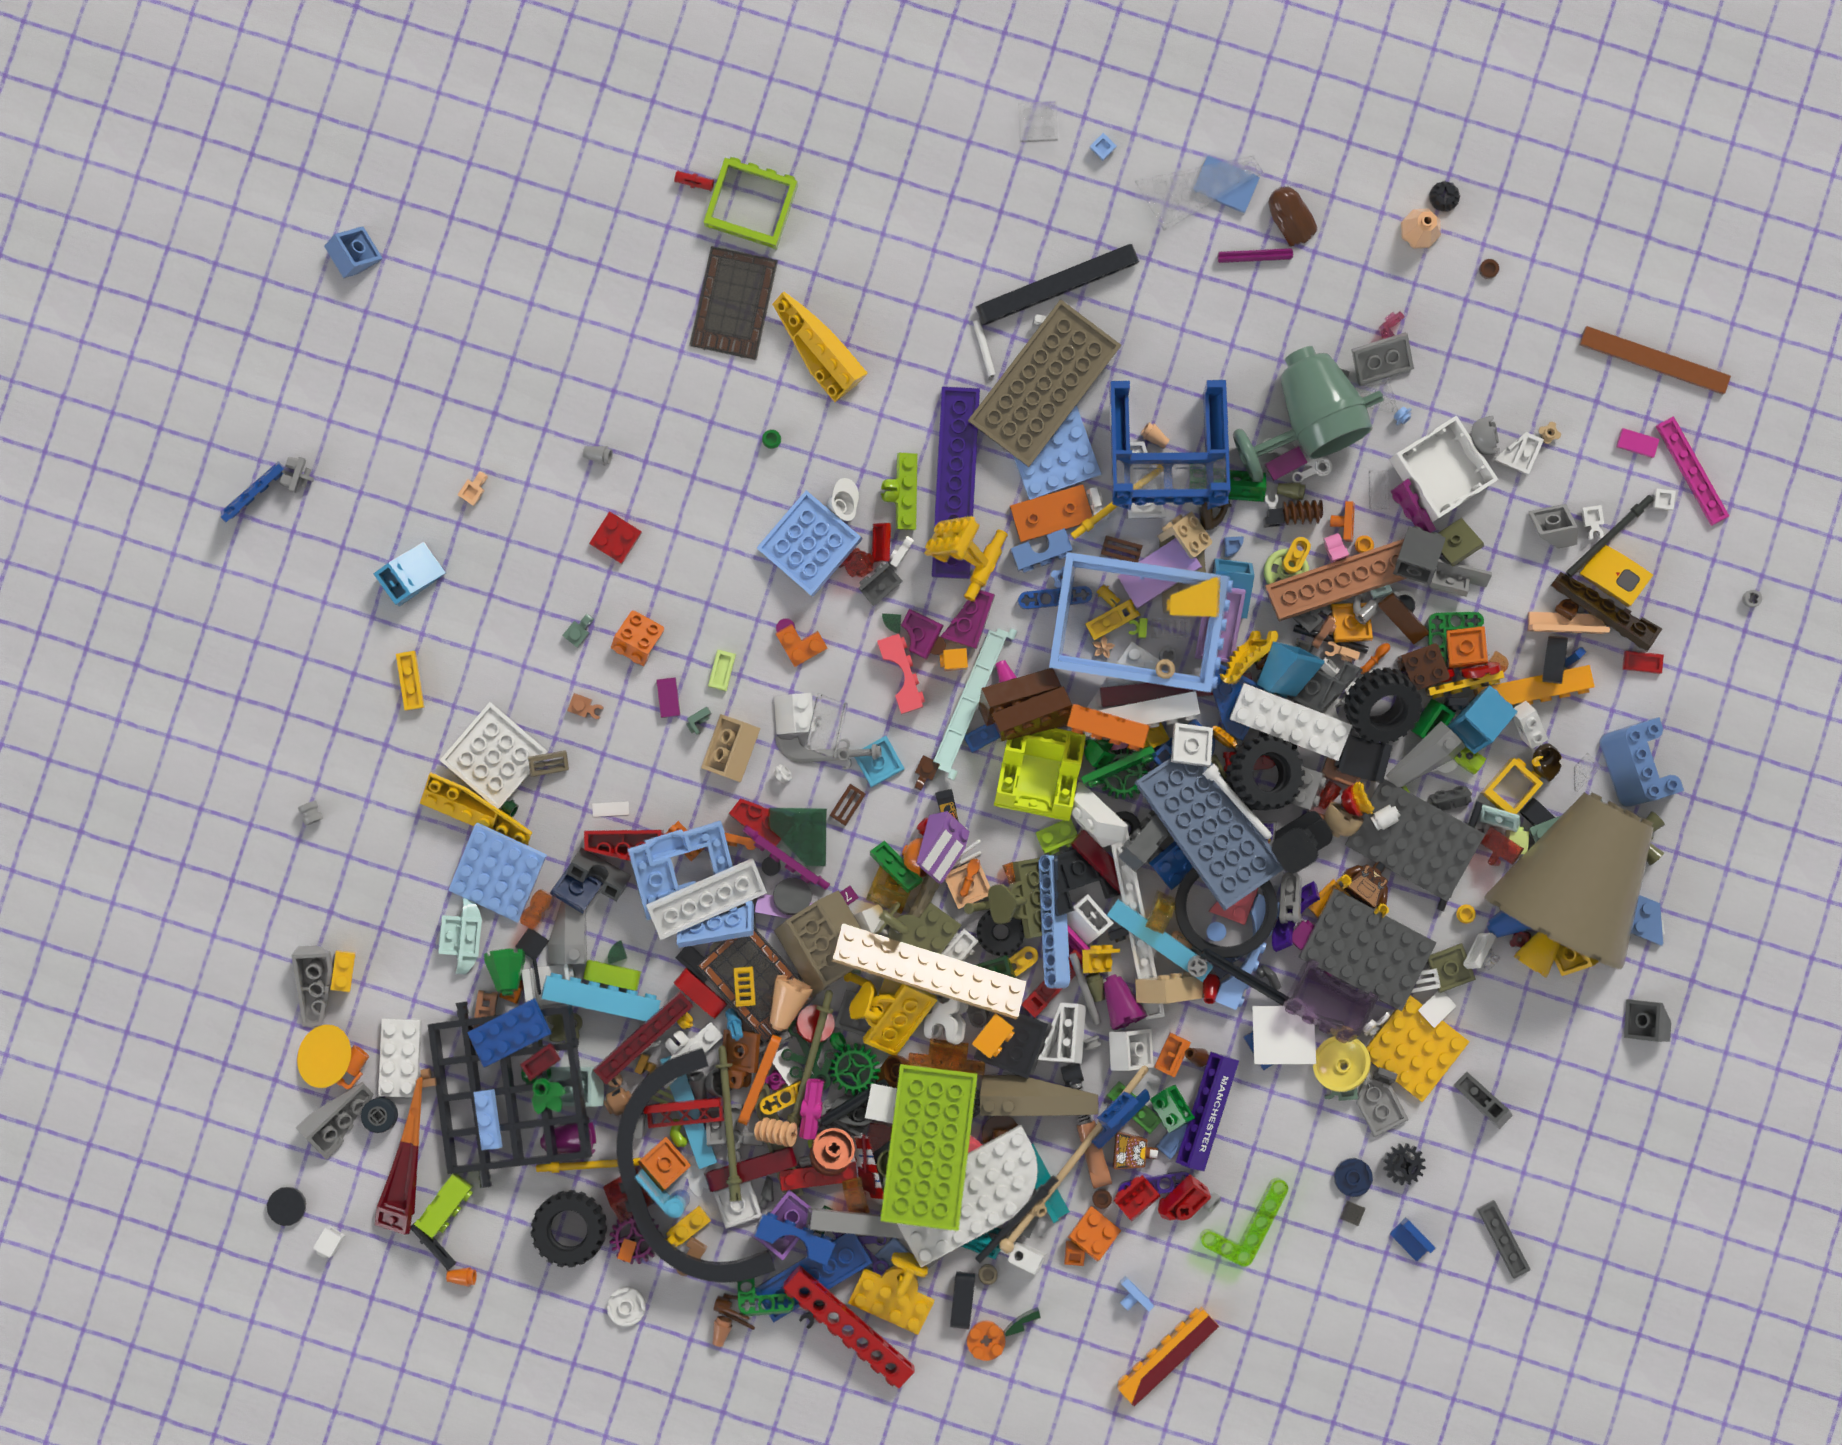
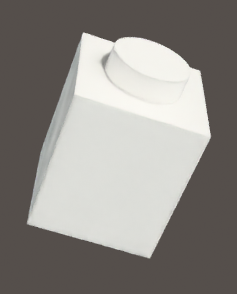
(328, 1242)

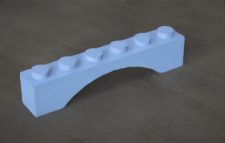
(1232, 989)

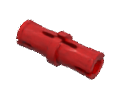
(694, 180)

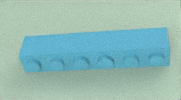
(600, 999)

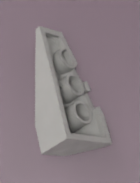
(1430, 753)
(568, 937)
(331, 1122)

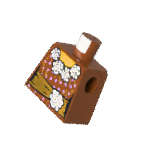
(1131, 1151)

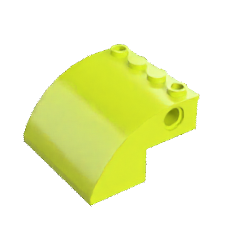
(1041, 773)

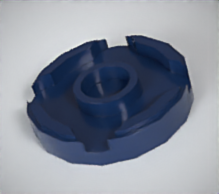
(1353, 1177)

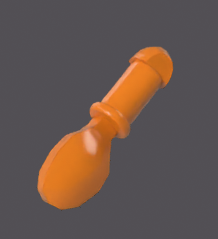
(1381, 651)
(972, 869)

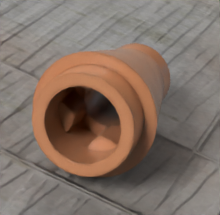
(722, 1327)

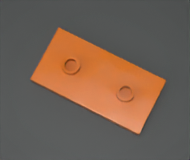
(1051, 513)

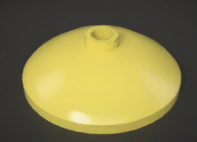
(1333, 1055)

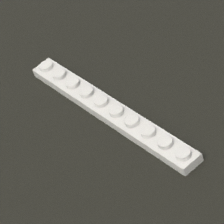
(1141, 951)

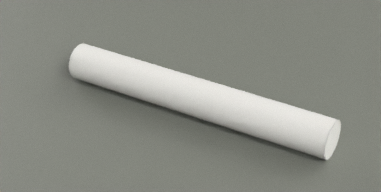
(984, 348)

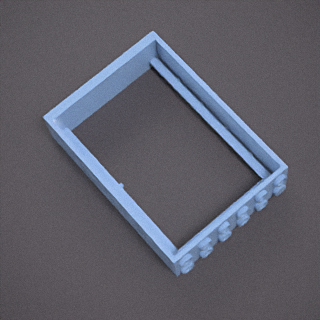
(1213, 642)

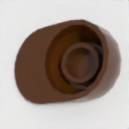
(891, 1068)

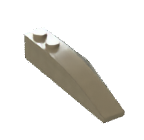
(1032, 1097)

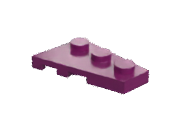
(970, 621)

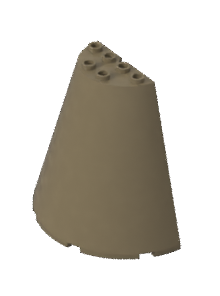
(1581, 879)

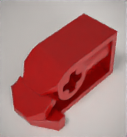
(1184, 1200)

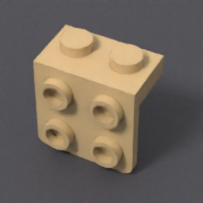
(1188, 533)

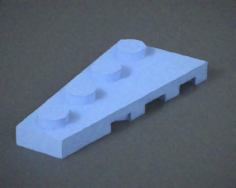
(730, 925)

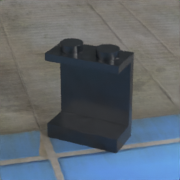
(1364, 759)

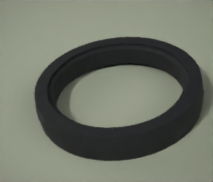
(1224, 951)

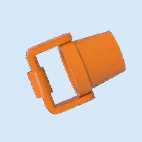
(357, 1061)

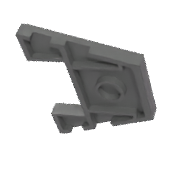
(1323, 688)

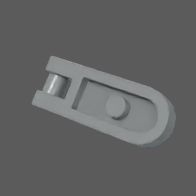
(1290, 898)

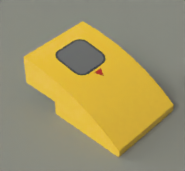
(1616, 575)

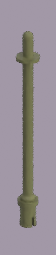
(824, 1010)
(733, 1180)

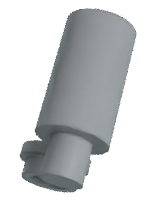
(1364, 614)

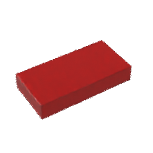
(881, 542)
(1643, 662)

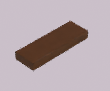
(1403, 618)

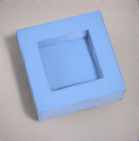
(1103, 147)

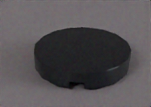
(286, 1206)

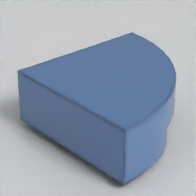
(1232, 545)

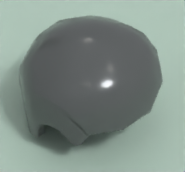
(713, 1083)

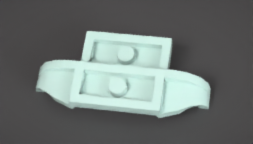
(461, 936)

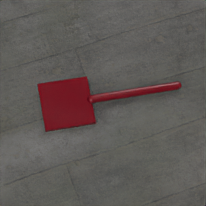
(867, 1177)

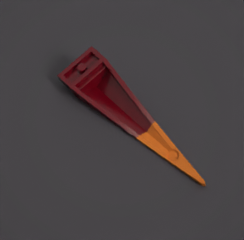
(399, 1194)

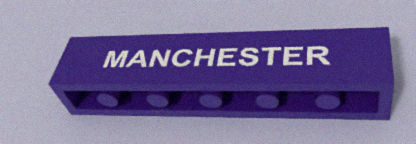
(1207, 1111)

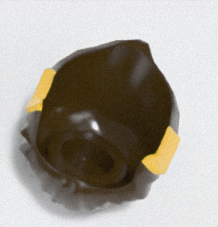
(1546, 761)

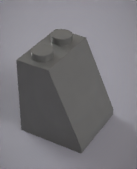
(1419, 555)

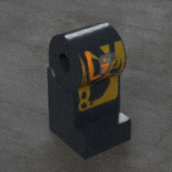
(946, 802)

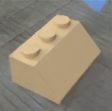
(730, 748)

